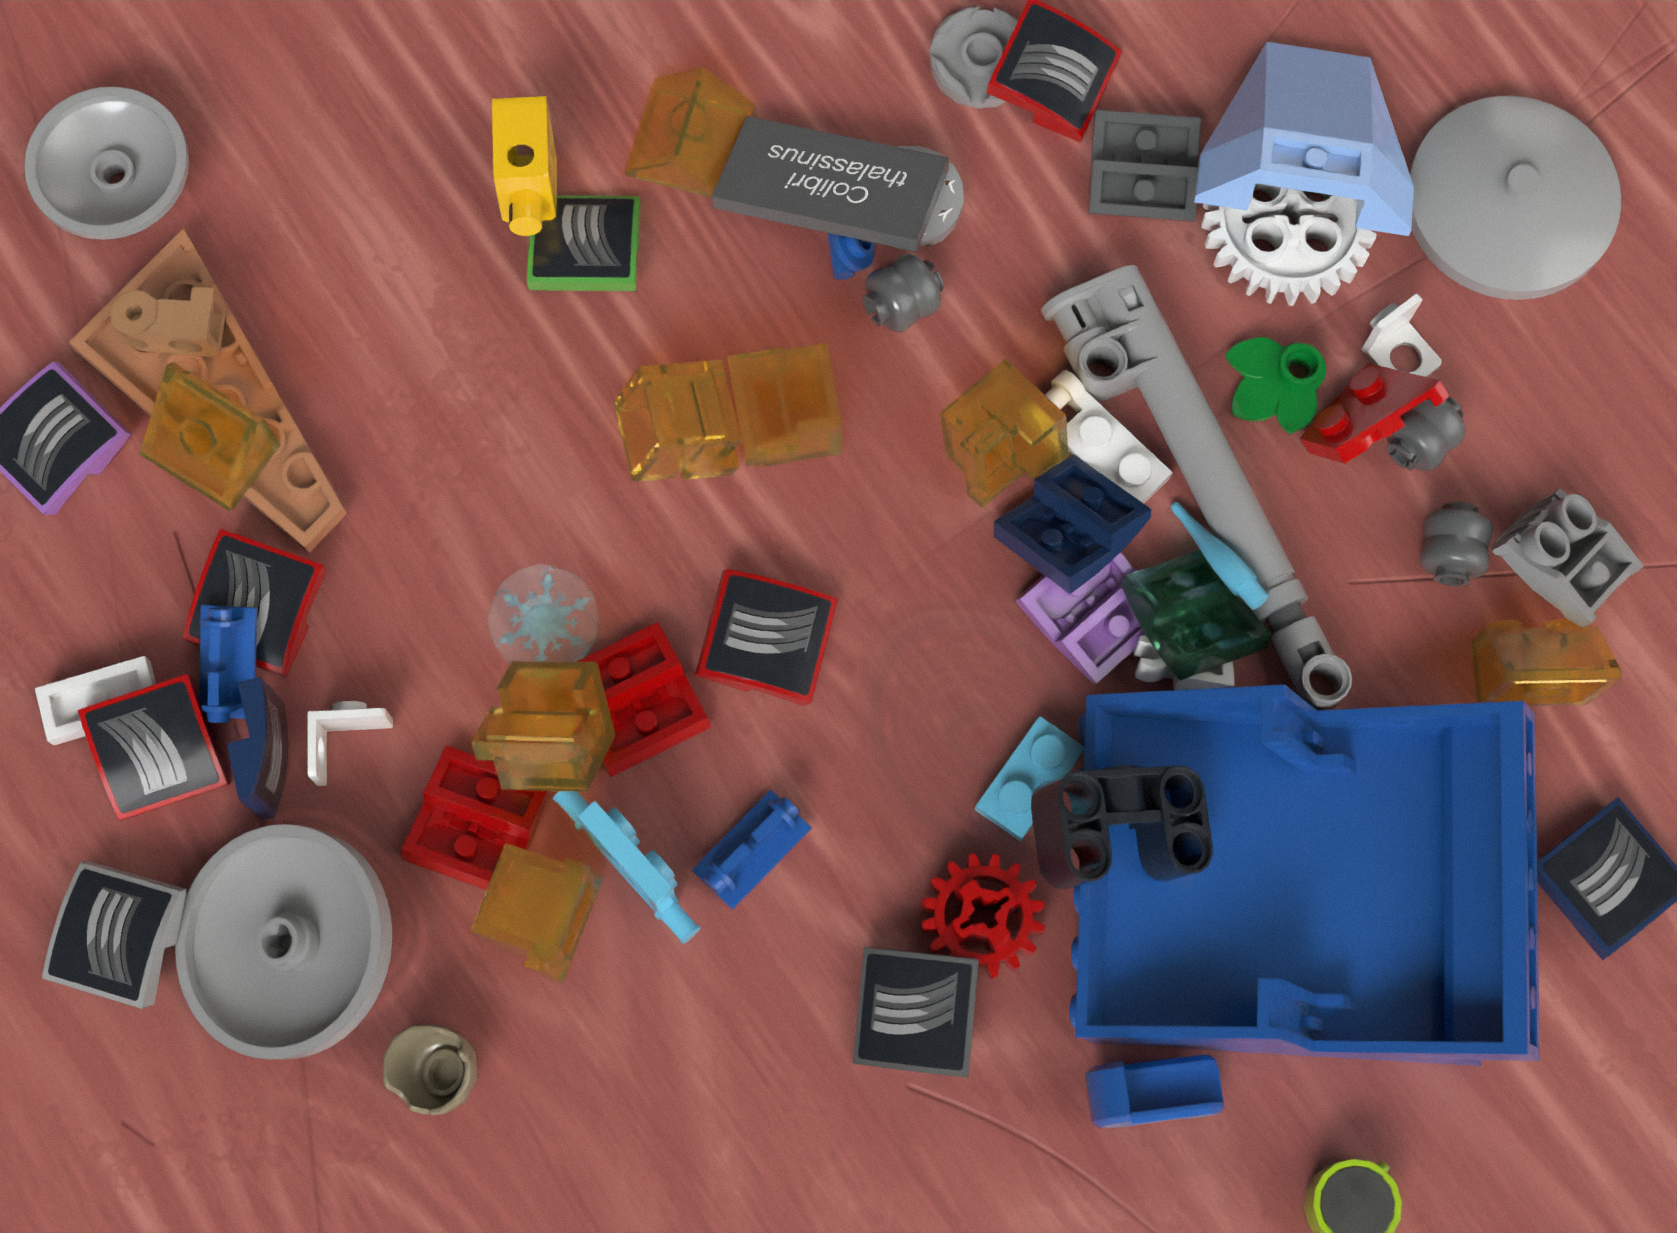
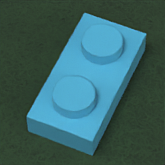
(1038, 758)

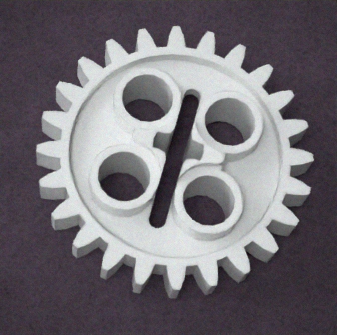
(1293, 264)

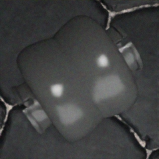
(903, 293)
(1427, 435)
(1456, 544)

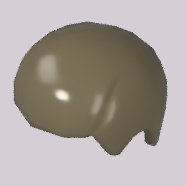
(430, 1068)

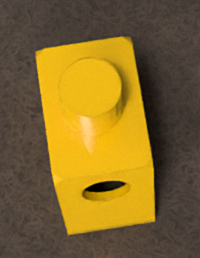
(524, 182)

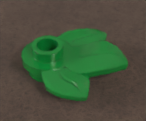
(1270, 387)

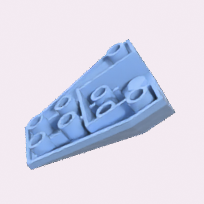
(1312, 127)

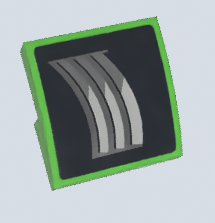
(587, 245)

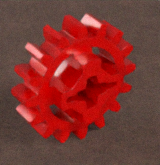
(968, 894)

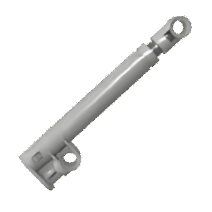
(1121, 326)

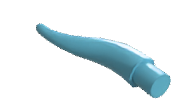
(1224, 561)

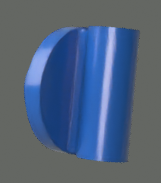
(849, 255)

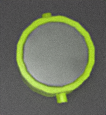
(1353, 1198)

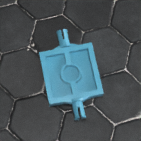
(646, 873)

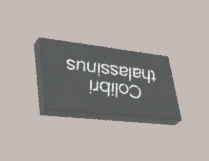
(831, 183)

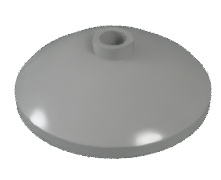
(89, 142)

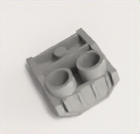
(1567, 555)

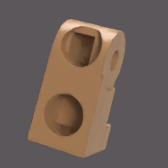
(170, 324)

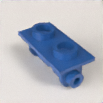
(226, 658)
(752, 848)

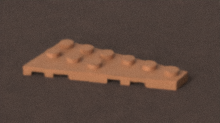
(292, 484)

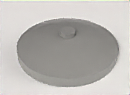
(1513, 197)
(283, 942)

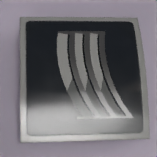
(114, 934)

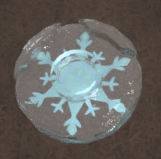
(543, 616)

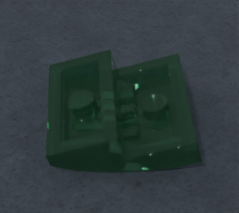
(1192, 615)

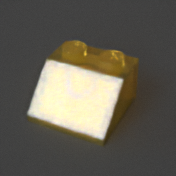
(1542, 663)

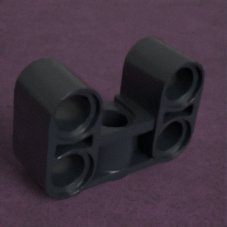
(1116, 798)

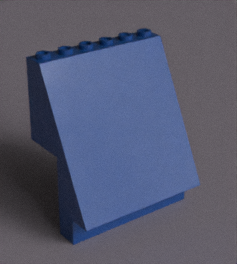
(1355, 890)

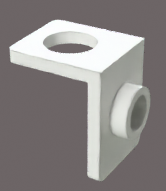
(1393, 329)
(343, 717)

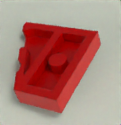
(1368, 411)

